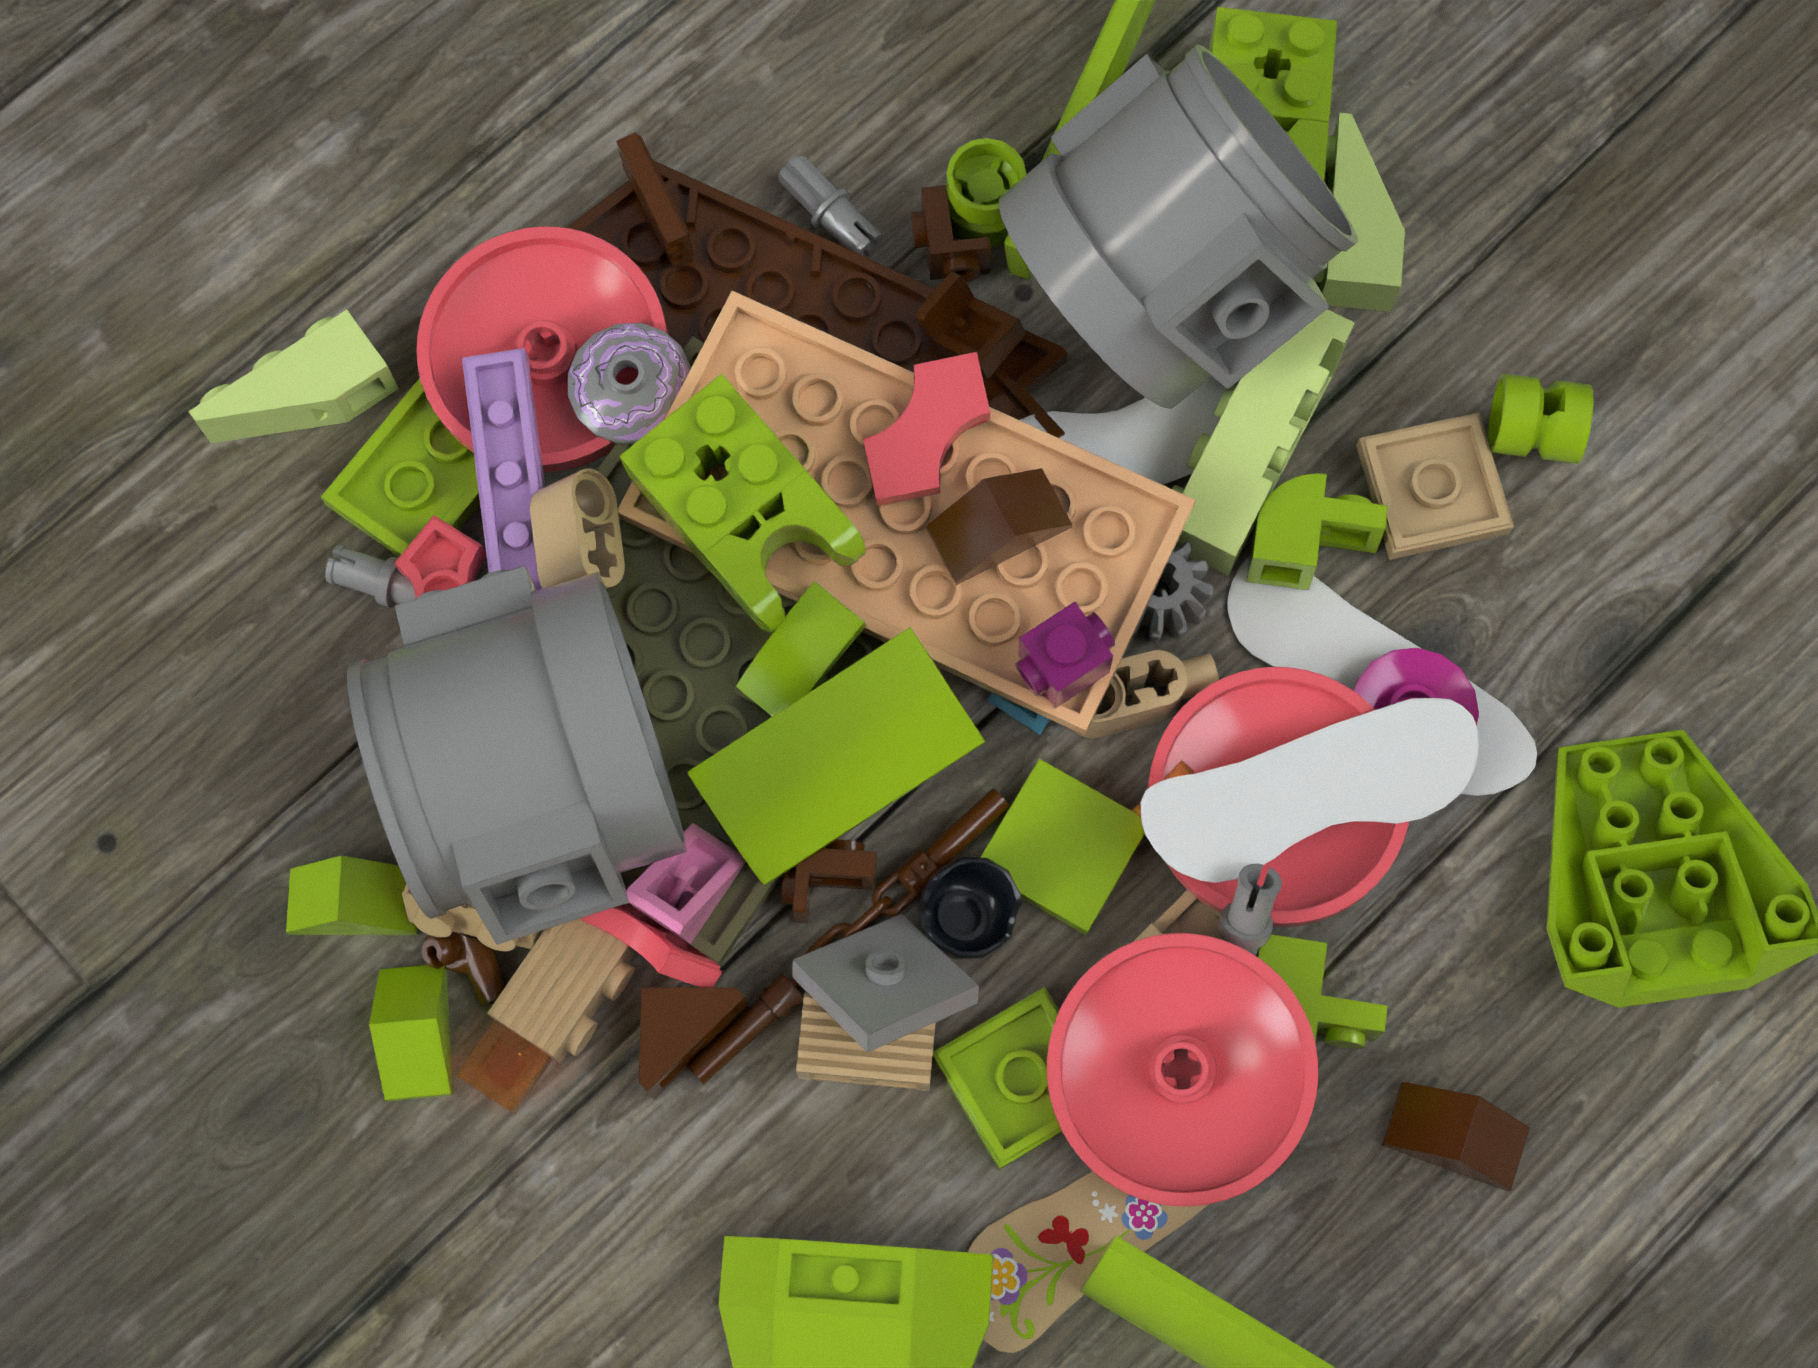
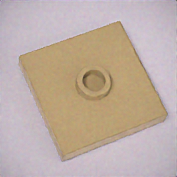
(1436, 485)

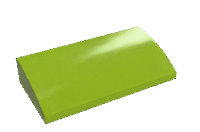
(836, 756)
(1187, 1314)

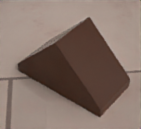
(997, 522)
(679, 1026)
(1456, 1133)

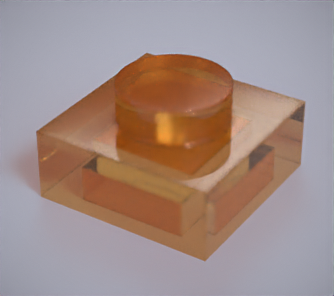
(504, 1067)

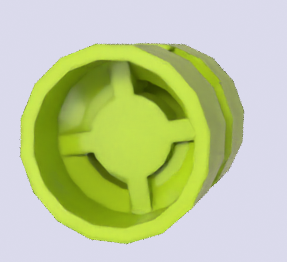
(975, 182)
(1539, 418)

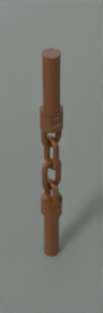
(912, 873)

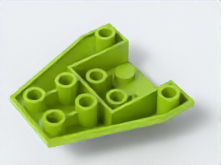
(1666, 877)
(852, 1304)

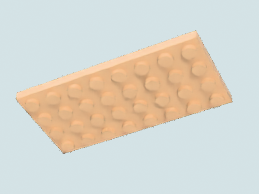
(832, 395)

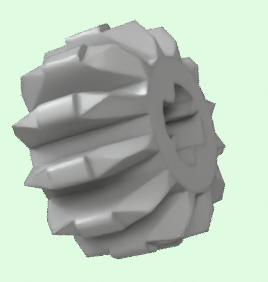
(1183, 597)

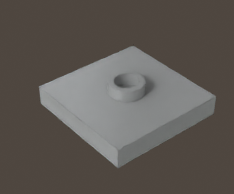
(885, 982)

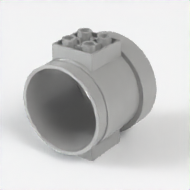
(1178, 228)
(514, 753)

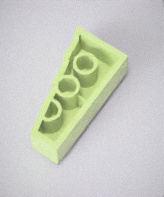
(1256, 439)

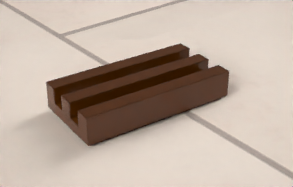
(655, 200)

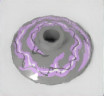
(630, 410)

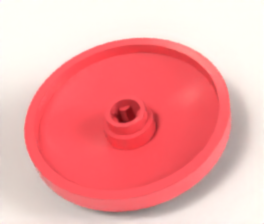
(538, 294)
(1253, 715)
(1182, 1069)

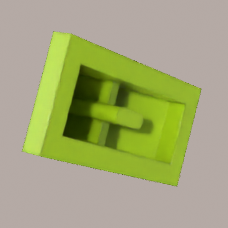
(347, 899)
(412, 1032)

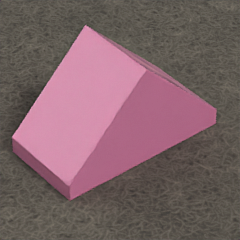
(688, 886)

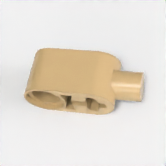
(577, 530)
(1183, 678)

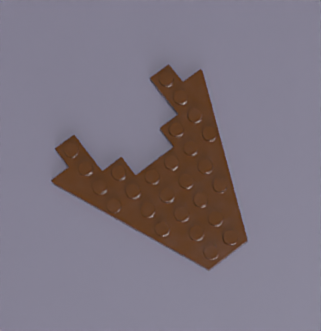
(799, 276)

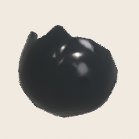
(969, 907)

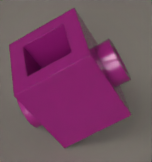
(1065, 654)

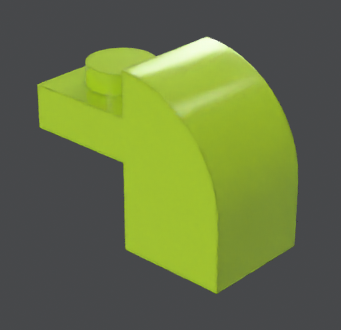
(1300, 520)
(1302, 968)

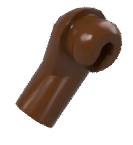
(468, 957)

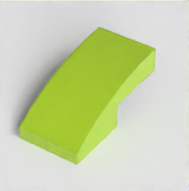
(800, 650)

